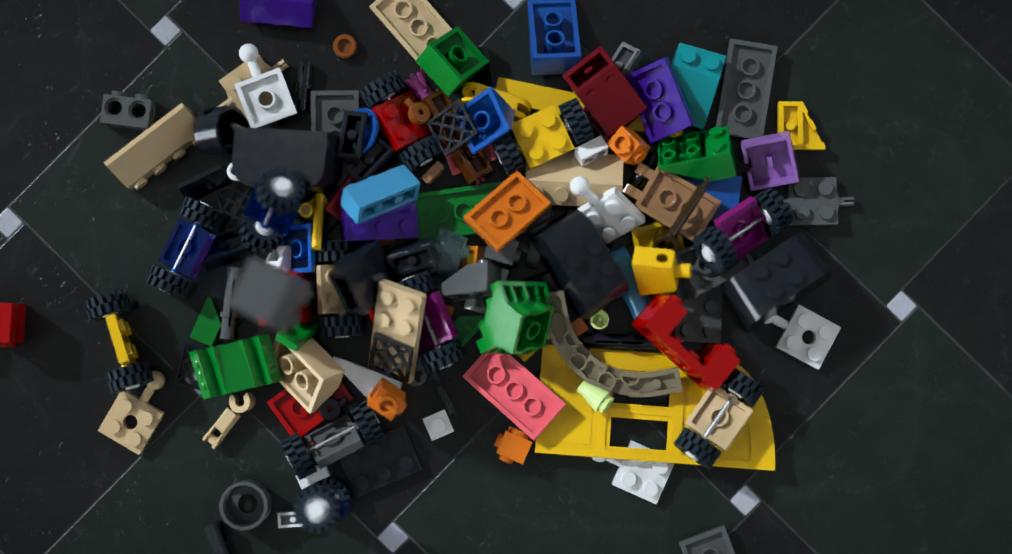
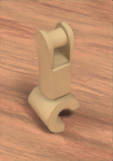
(229, 418)

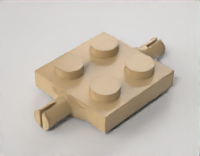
(243, 73)

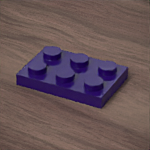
(663, 97)

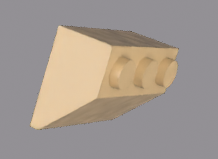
(308, 373)

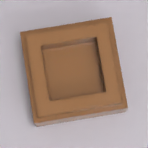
(433, 173)

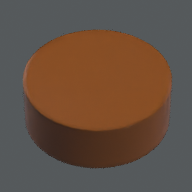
(345, 46)

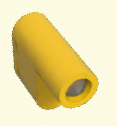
(307, 209)

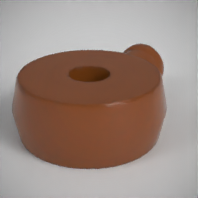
(418, 112)

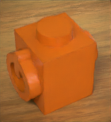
(628, 146)
(387, 399)
(513, 445)

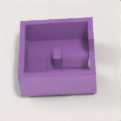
(771, 160)

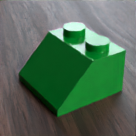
(452, 60)

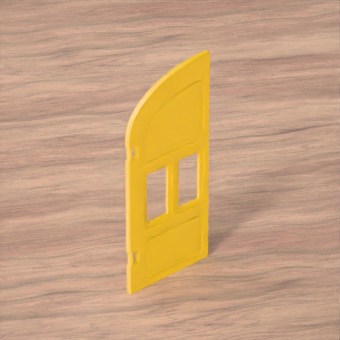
(587, 433)

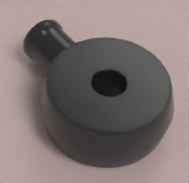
(337, 408)

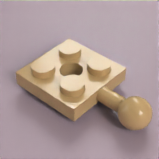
(147, 417)

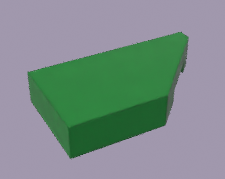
(207, 325)
(467, 327)
(299, 336)

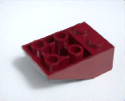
(604, 91)

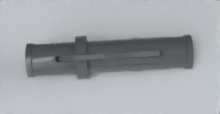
(232, 279)

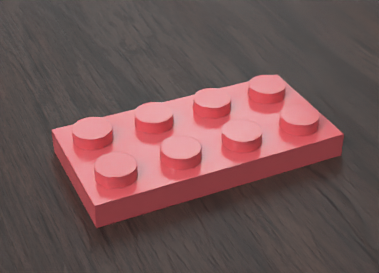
(515, 392)

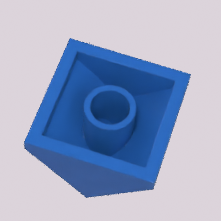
(492, 117)
(302, 255)

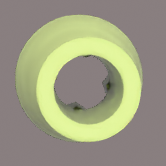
(596, 397)

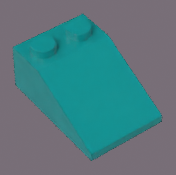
(698, 77)

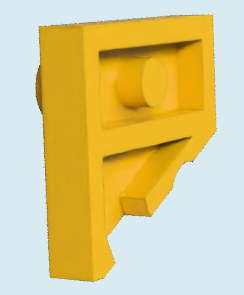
(794, 117)

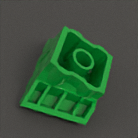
(516, 318)
(235, 366)

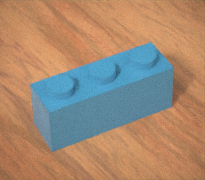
(380, 194)

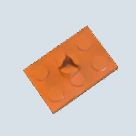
(507, 211)

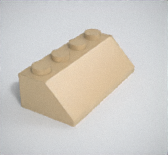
(154, 148)
(555, 177)

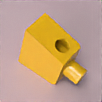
(658, 270)

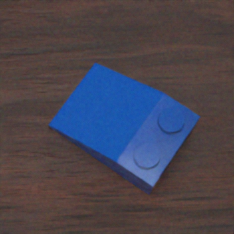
(553, 36)

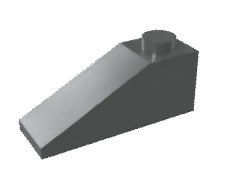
(470, 282)

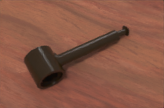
(671, 234)

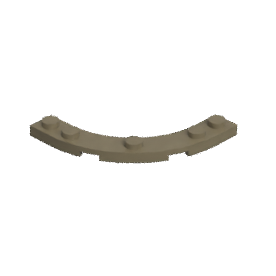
(598, 372)

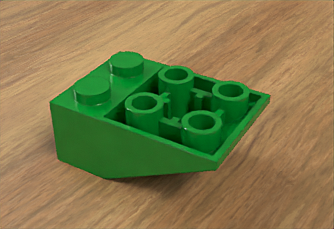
(699, 154)

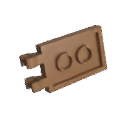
(666, 197)

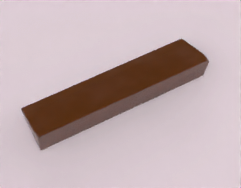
(471, 165)

